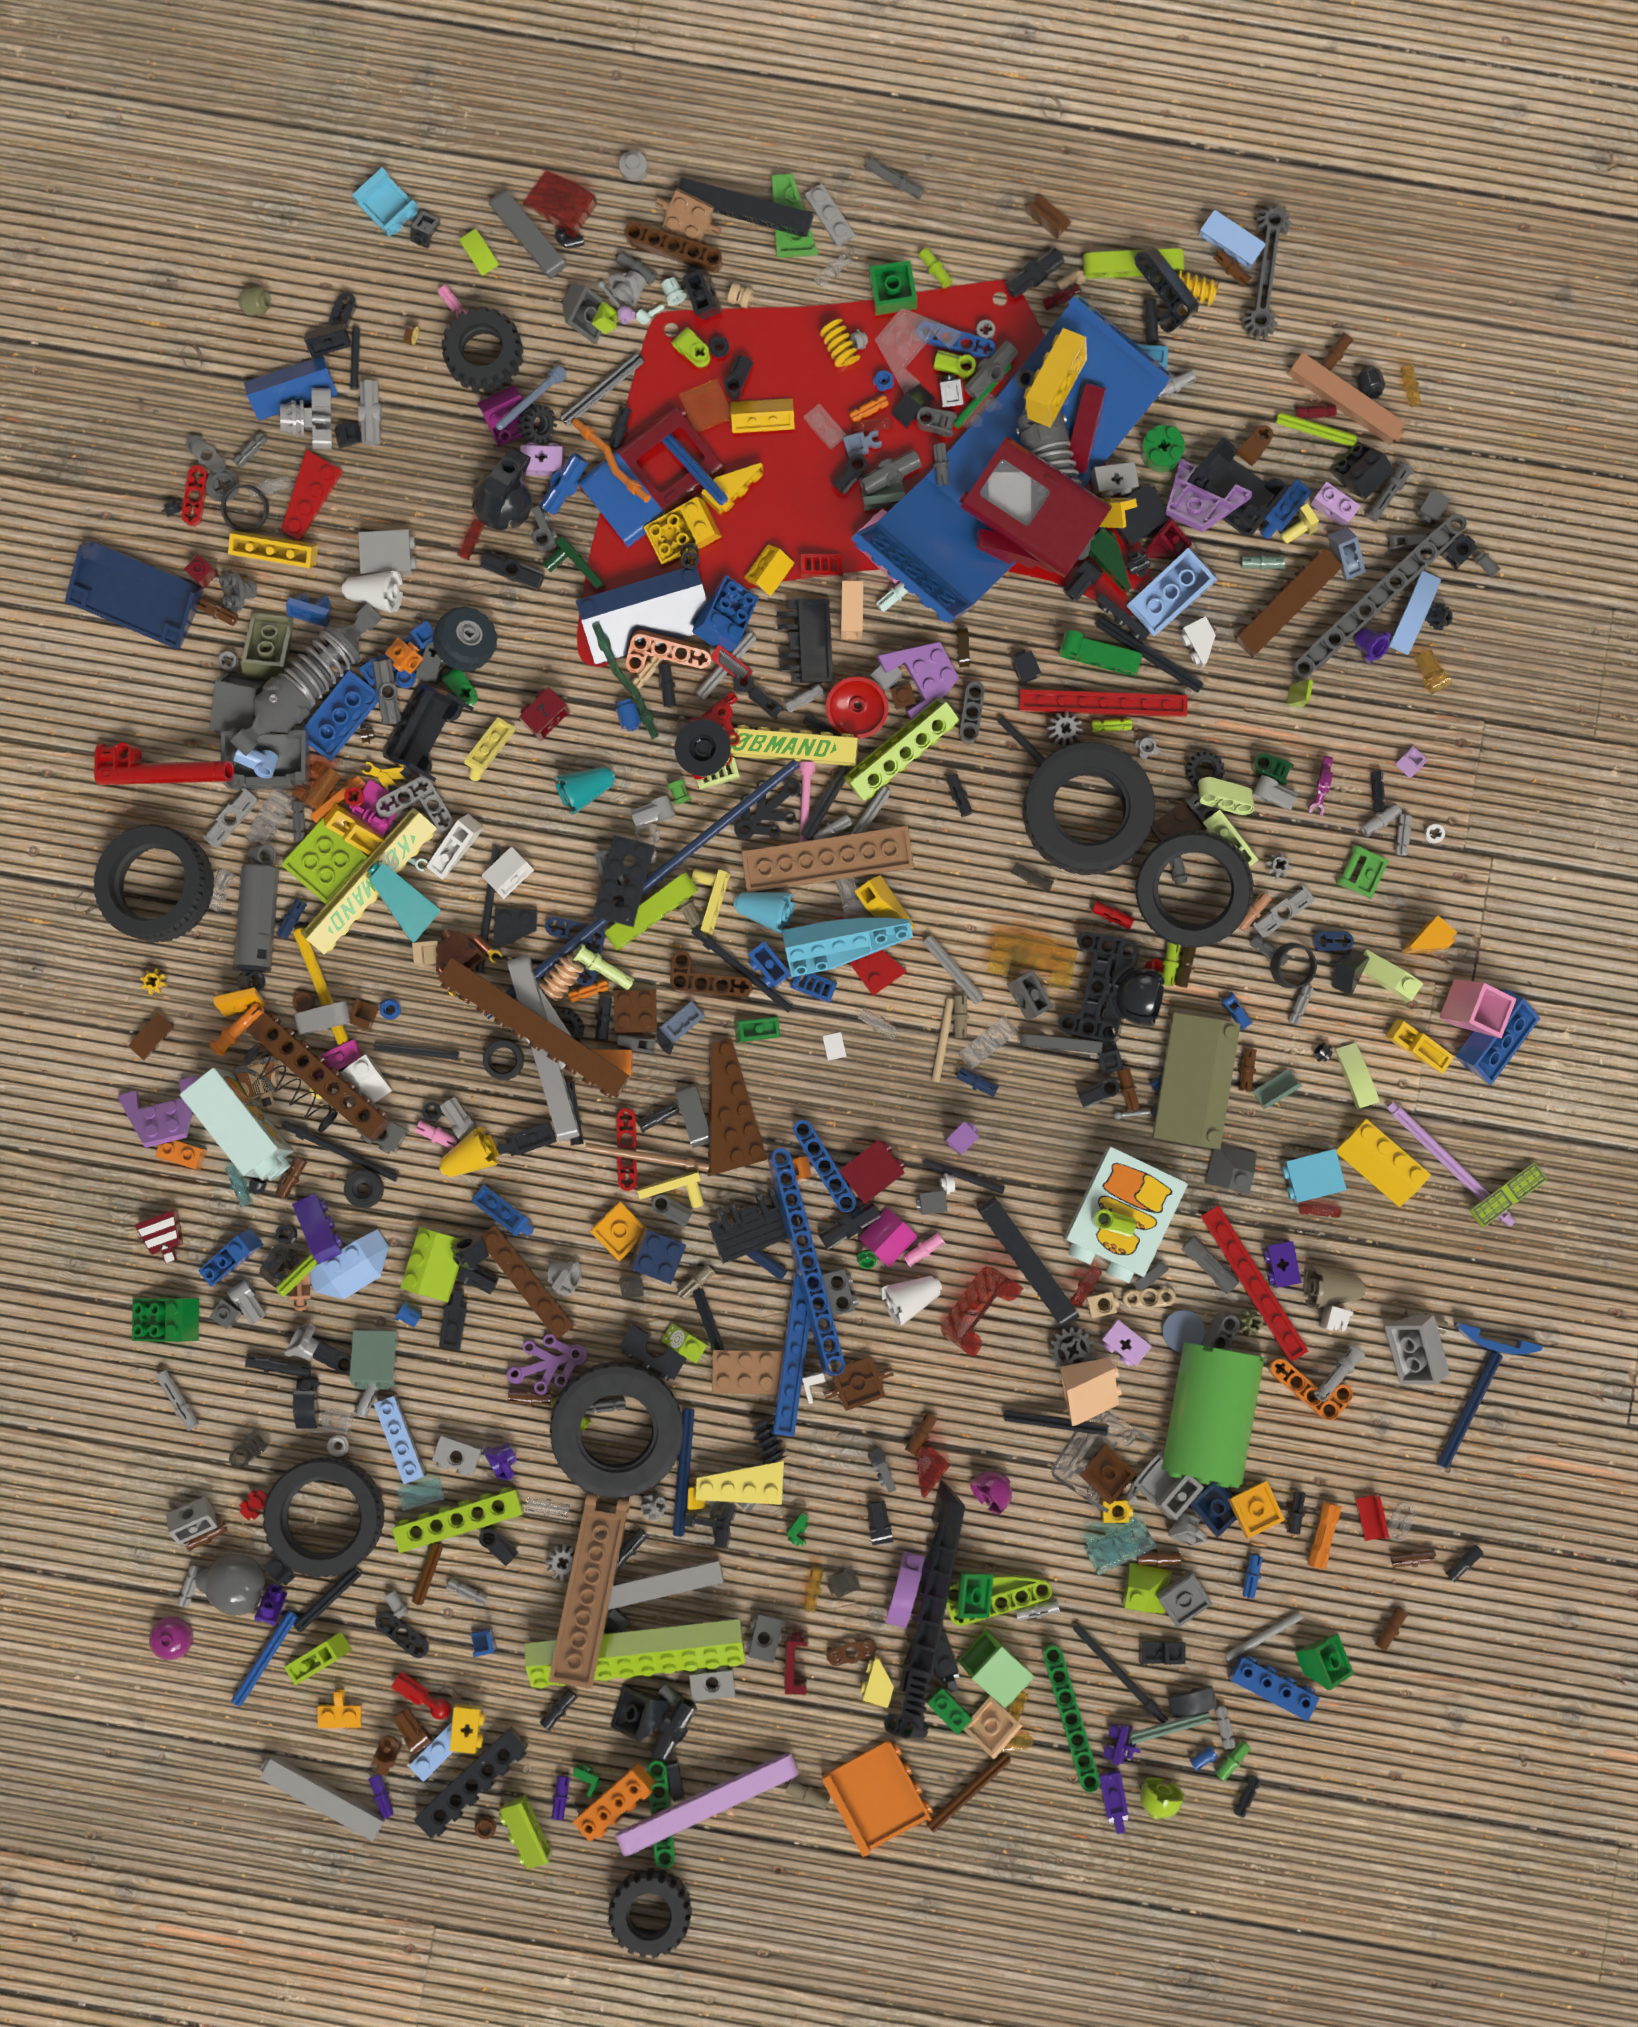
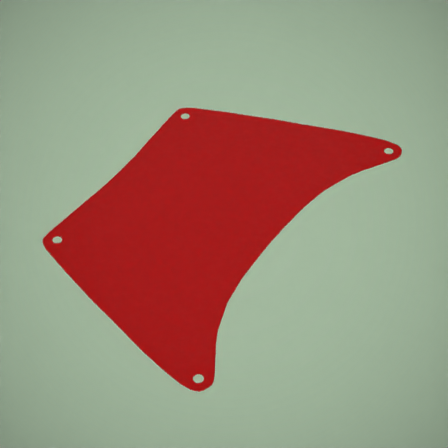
(794, 498)

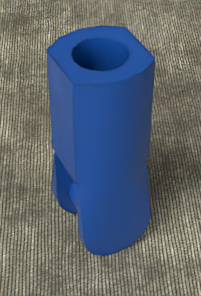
(1238, 1014)

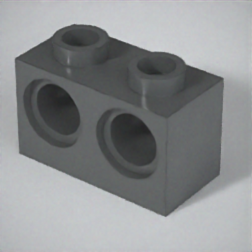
(834, 1293)

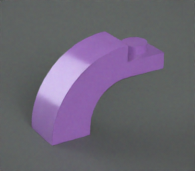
(905, 1590)

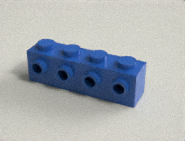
(1273, 1687)

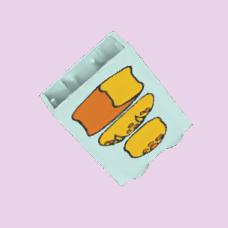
(238, 1125)
(1132, 1191)

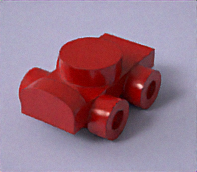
(250, 1509)

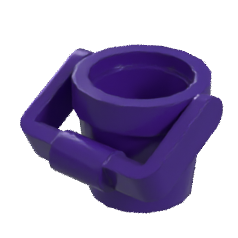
(1372, 643)
(500, 1460)

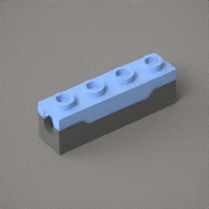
(400, 1439)

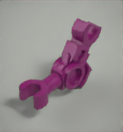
(1323, 784)

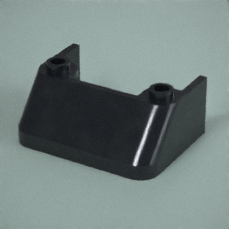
(420, 728)

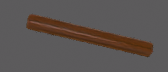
(968, 1792)

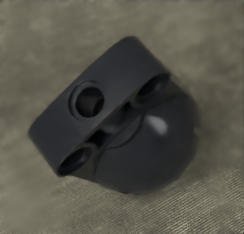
(503, 495)

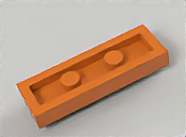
(338, 798)

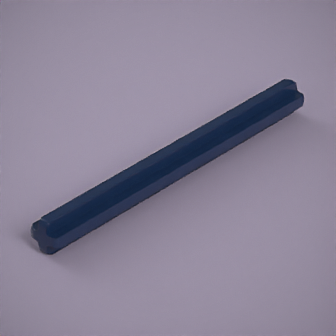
(1469, 1410)
(683, 1473)

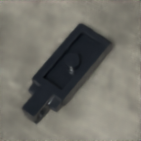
(528, 1140)
(453, 1322)
(946, 1664)

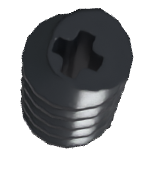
(768, 1441)

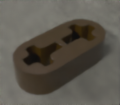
(963, 647)

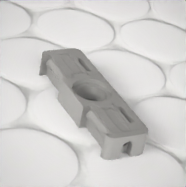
(241, 808)
(1272, 920)

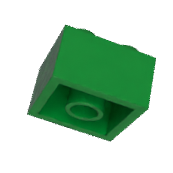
(892, 287)

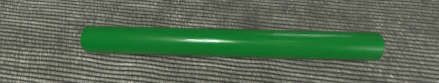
(960, 419)

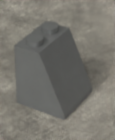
(234, 701)

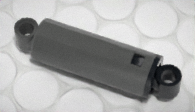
(256, 918)

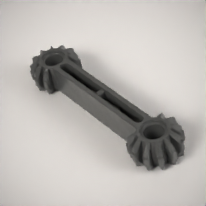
(1266, 271)

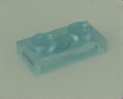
(421, 1494)

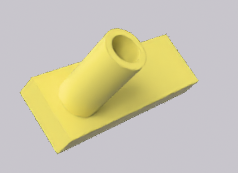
(1308, 522)
(488, 748)
(719, 882)
(689, 1180)

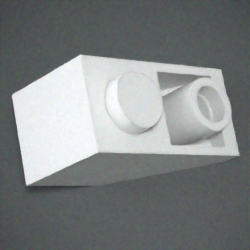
(1199, 638)

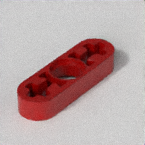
(187, 510)

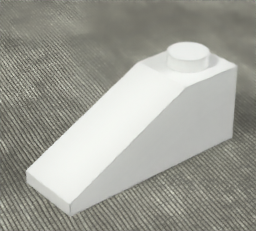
(455, 845)

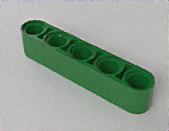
(662, 1801)

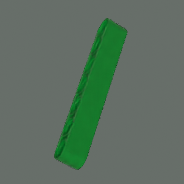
(1075, 1727)

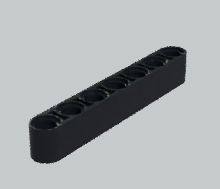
(750, 208)
(1028, 1262)

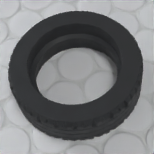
(113, 868)
(1189, 934)
(276, 1517)

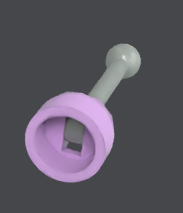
(624, 312)

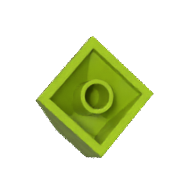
(1143, 1585)

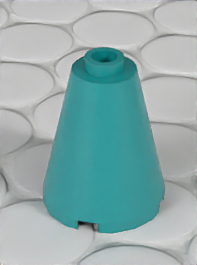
(583, 787)

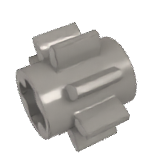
(1280, 859)
(653, 1506)

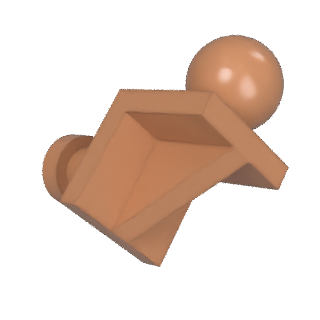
(300, 1292)

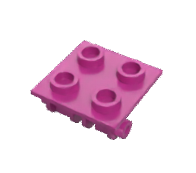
(367, 811)

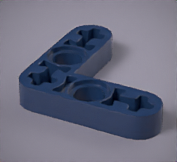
(558, 933)

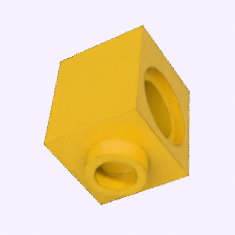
(1123, 1518)

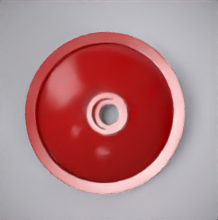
(855, 720)

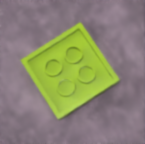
(324, 862)

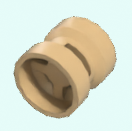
(740, 295)

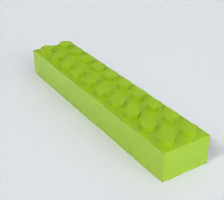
(650, 1652)

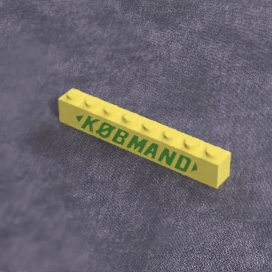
(800, 746)
(358, 891)

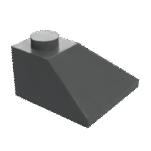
(579, 310)
(1231, 1169)

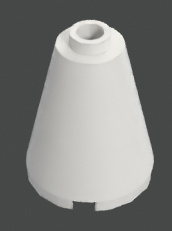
(376, 589)
(909, 1297)

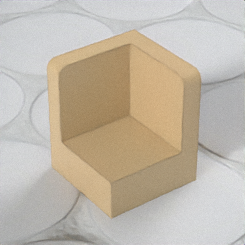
(425, 952)

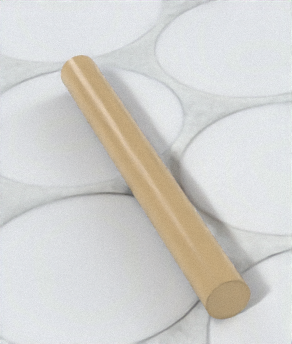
(943, 1040)

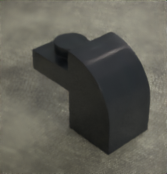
(305, 1403)

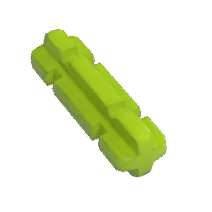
(1111, 725)

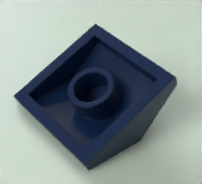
(1214, 1508)

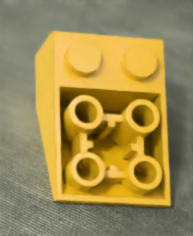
(685, 524)

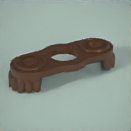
(865, 1649)

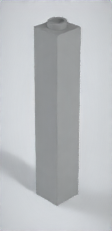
(666, 1583)
(321, 1797)

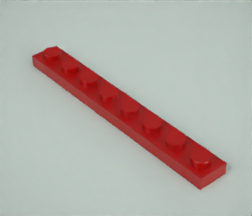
(1103, 703)
(1254, 1283)

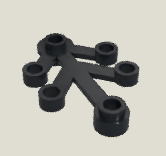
(764, 812)

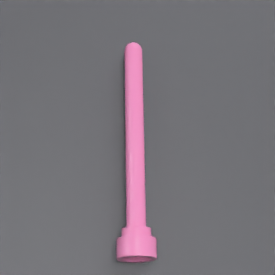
(806, 770)

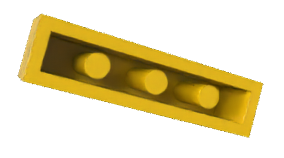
(273, 549)

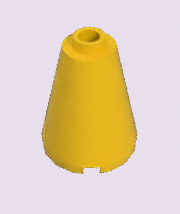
(470, 1154)

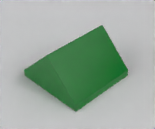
(974, 1595)

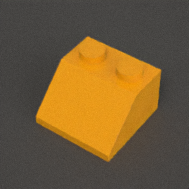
(1432, 937)

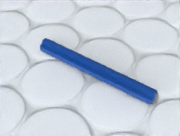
(695, 469)
(264, 1658)

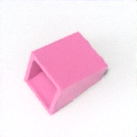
(1477, 1007)

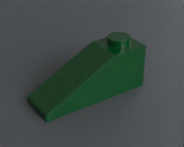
(1107, 555)

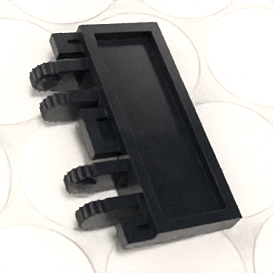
(811, 638)
(753, 1232)

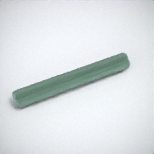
(1170, 1727)

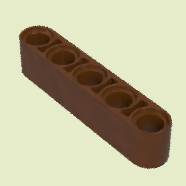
(666, 240)

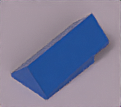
(288, 385)

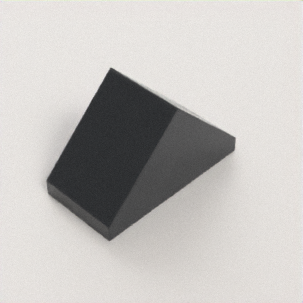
(910, 404)
(1348, 971)

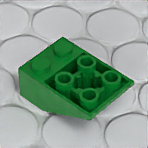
(165, 1319)

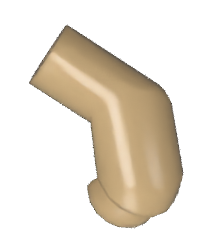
(1076, 276)

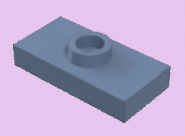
(682, 1022)

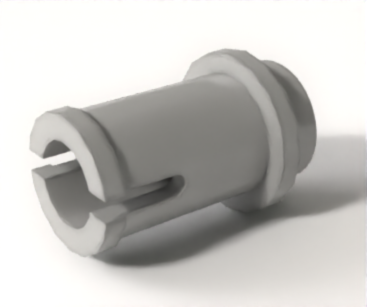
(396, 1604)

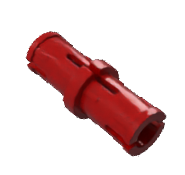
(1113, 915)

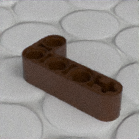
(712, 980)

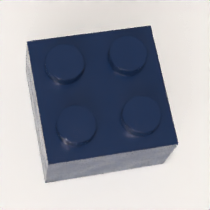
(657, 1256)

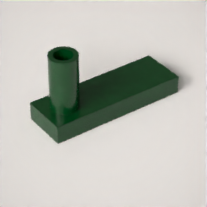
(567, 550)

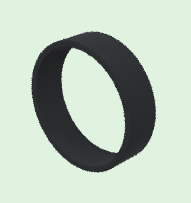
(227, 519)

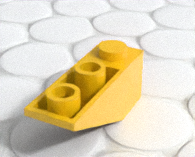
(733, 485)
(880, 900)

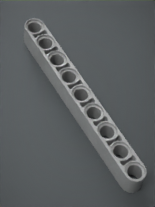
(549, 1071)

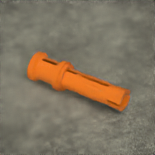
(230, 1035)

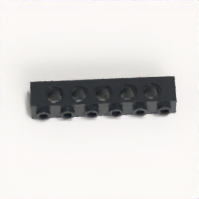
(427, 1818)

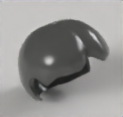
(232, 1584)

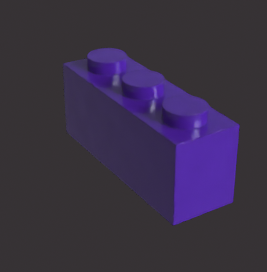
(318, 1228)

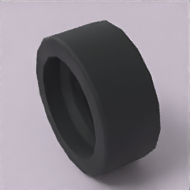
(503, 1075)

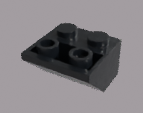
(1362, 470)

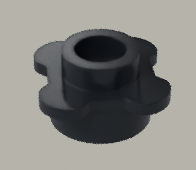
(172, 508)

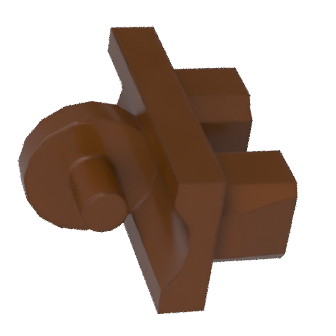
(386, 1754)

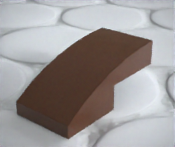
(150, 1036)

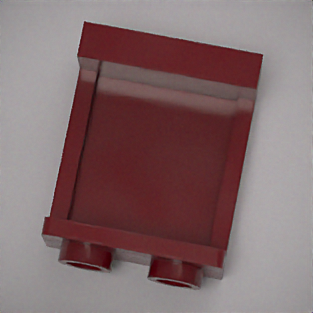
(872, 1171)
(792, 1685)

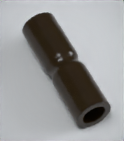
(1185, 968)

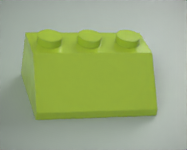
(431, 1265)
(525, 1832)

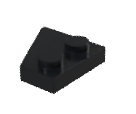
(513, 925)

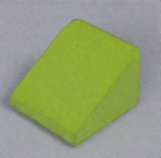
(605, 318)

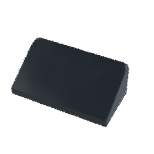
(327, 339)

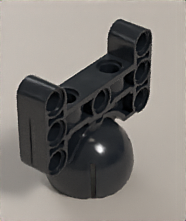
(1128, 994)

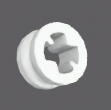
(1432, 827)

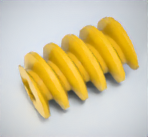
(1200, 288)
(838, 345)

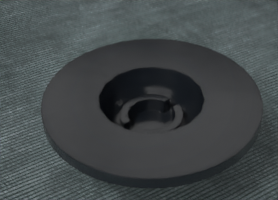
(702, 747)

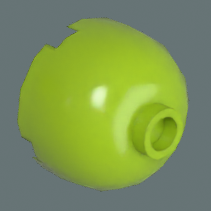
(1160, 1799)

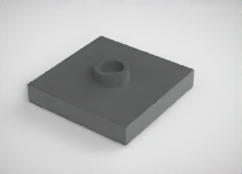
(1184, 1599)

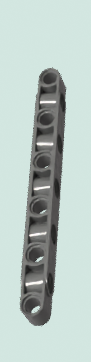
(1379, 596)

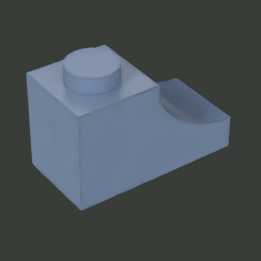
(1347, 551)

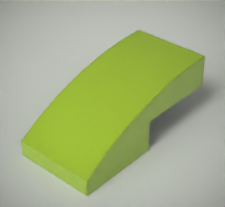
(478, 252)

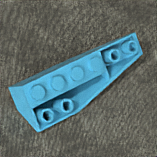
(841, 941)

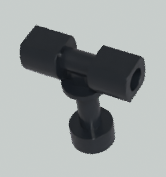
(720, 1523)

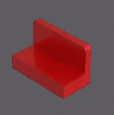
(1372, 1517)

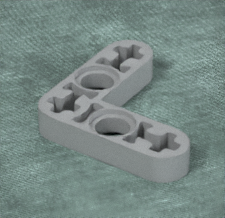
(423, 798)

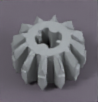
(1067, 737)
(557, 1558)

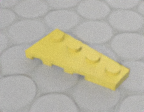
(747, 1485)

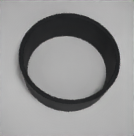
(1275, 965)

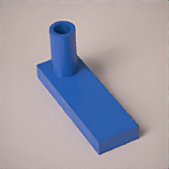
(1285, 508)
(502, 1211)

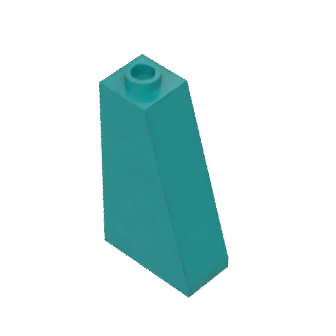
(404, 902)

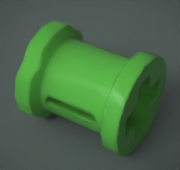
(679, 792)

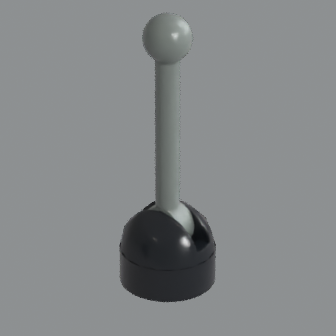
(1118, 1115)

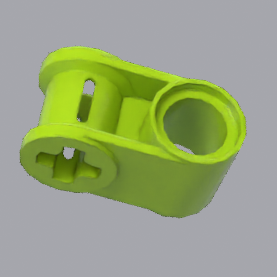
(690, 345)

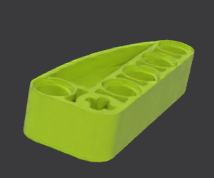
(1006, 1587)

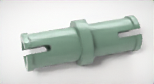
(1262, 562)

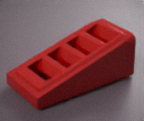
(820, 557)

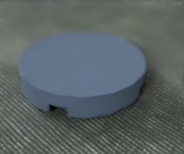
(1182, 1327)

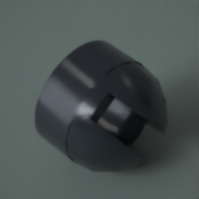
(257, 1186)

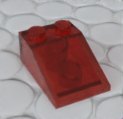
(561, 202)

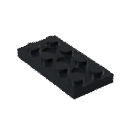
(632, 893)

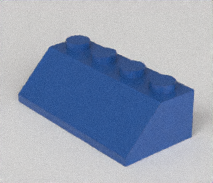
(1489, 1055)

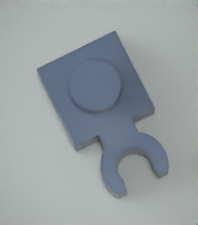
(859, 444)

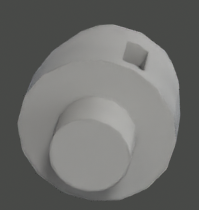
(633, 166)

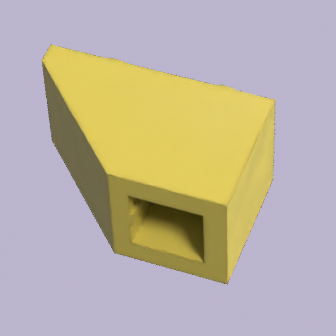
(879, 1684)

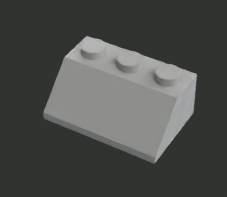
(1417, 1350)

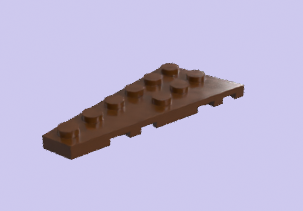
(731, 1120)

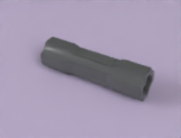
(1198, 1252)

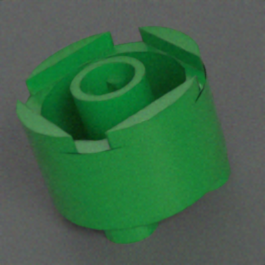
(1155, 457)

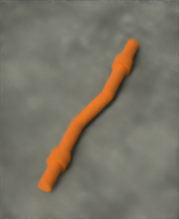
(632, 485)

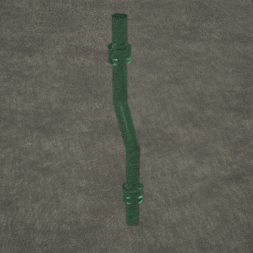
(646, 717)

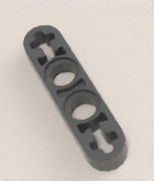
(1060, 1043)

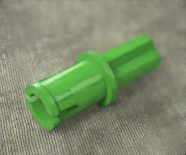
(1233, 1760)

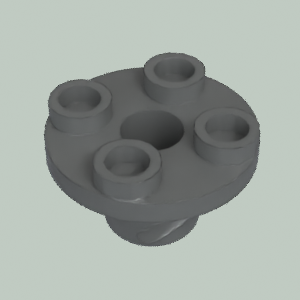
(236, 590)

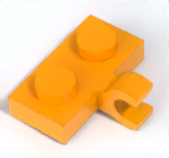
(340, 1714)

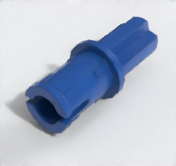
(1252, 1576)

